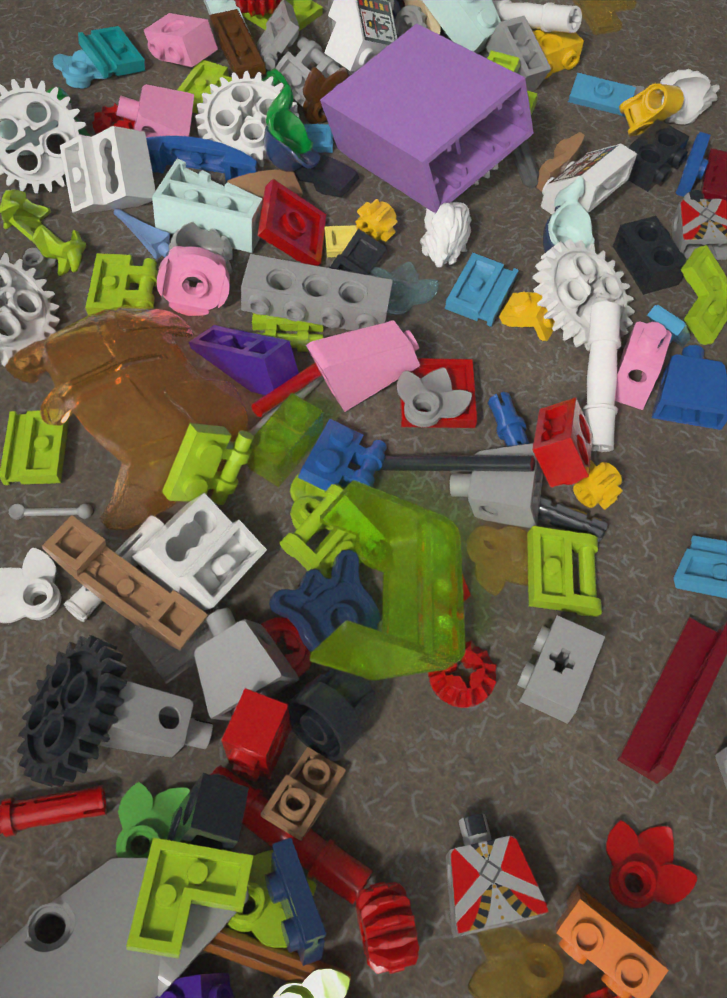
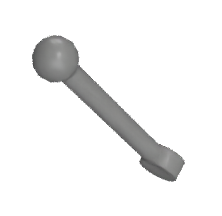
(17, 511)

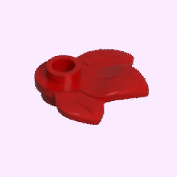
(650, 860)

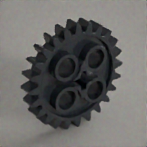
(72, 711)

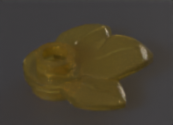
(504, 562)
(508, 967)

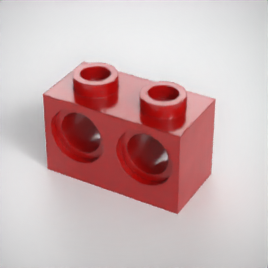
(563, 443)
(256, 735)

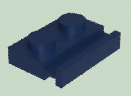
(288, 885)

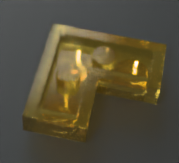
(601, 14)

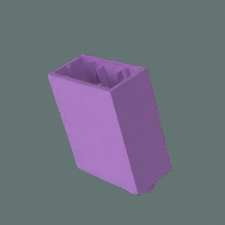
(429, 116)

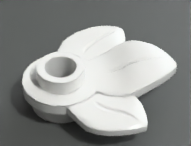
(22, 585)

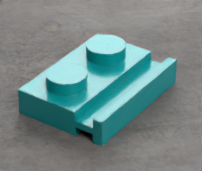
(111, 51)

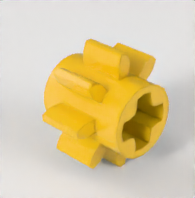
(377, 220)
(600, 486)

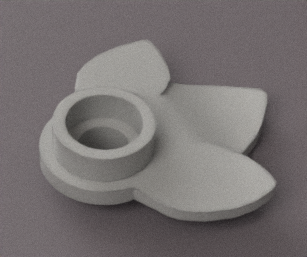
(431, 394)

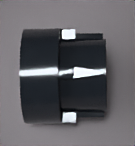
(331, 712)

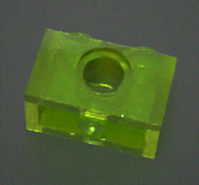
(285, 439)

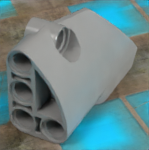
(93, 952)

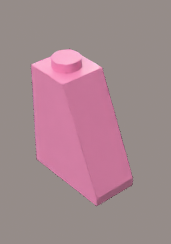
(364, 360)

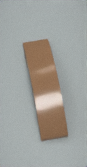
(122, 585)

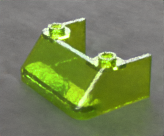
(420, 587)

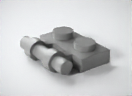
(280, 32)
(295, 68)

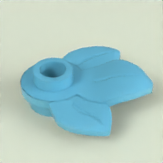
(77, 69)

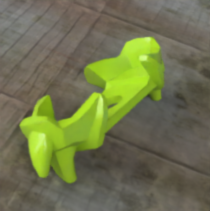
(27, 218)

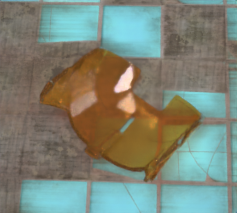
(132, 410)

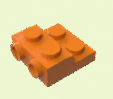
(597, 934)

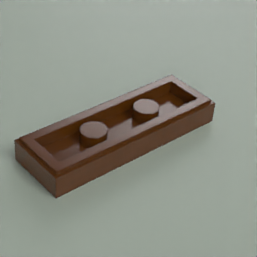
(237, 43)

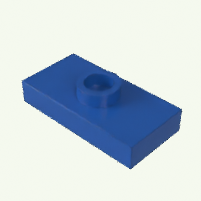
(695, 164)

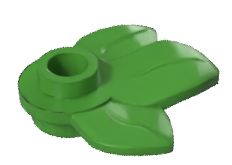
(146, 816)

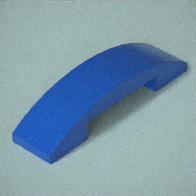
(199, 154)

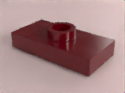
(715, 175)

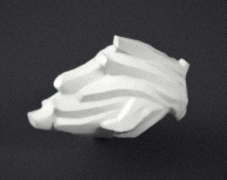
(696, 91)
(446, 233)

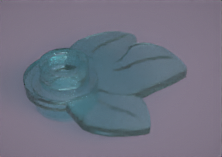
(406, 287)

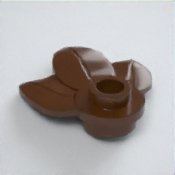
(316, 88)

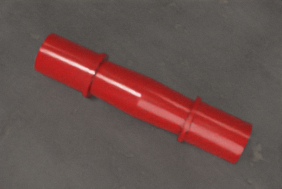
(321, 858)

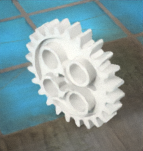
(13, 108)
(224, 108)
(572, 282)
(17, 290)

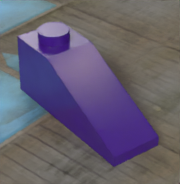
(248, 358)

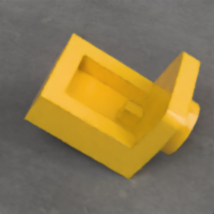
(524, 312)

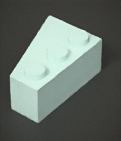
(197, 199)

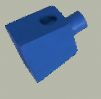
(693, 390)

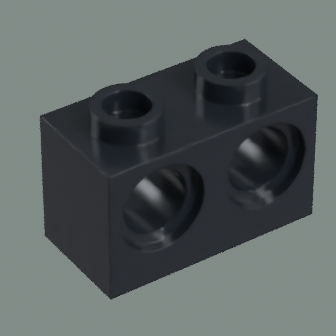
(657, 152)
(649, 254)
(210, 813)

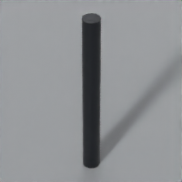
(498, 463)

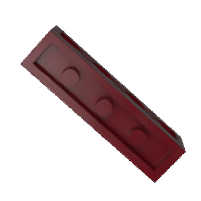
(675, 701)

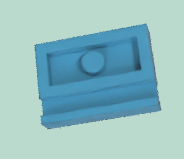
(481, 289)
(704, 567)

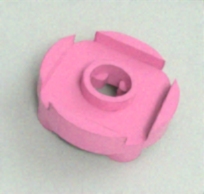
(193, 262)

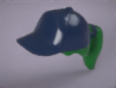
(286, 136)

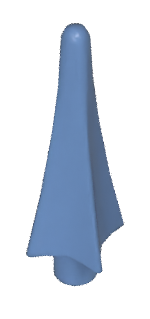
(152, 238)

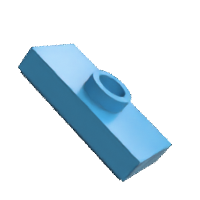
(600, 93)
(676, 326)

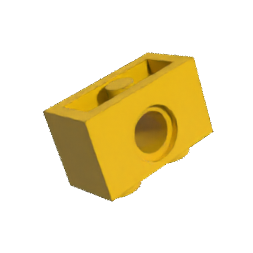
(560, 49)

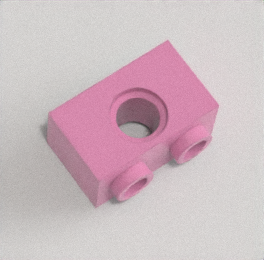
(180, 39)

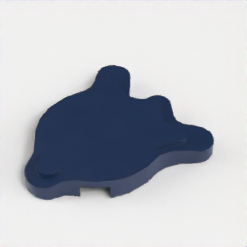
(325, 603)

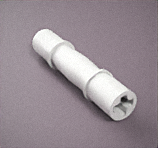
(544, 17)
(602, 374)

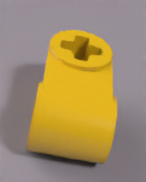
(647, 107)

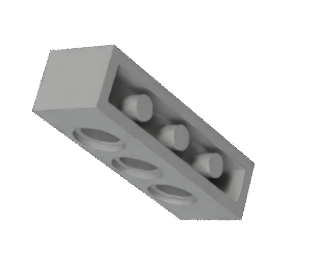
(314, 294)

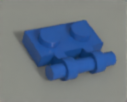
(334, 452)

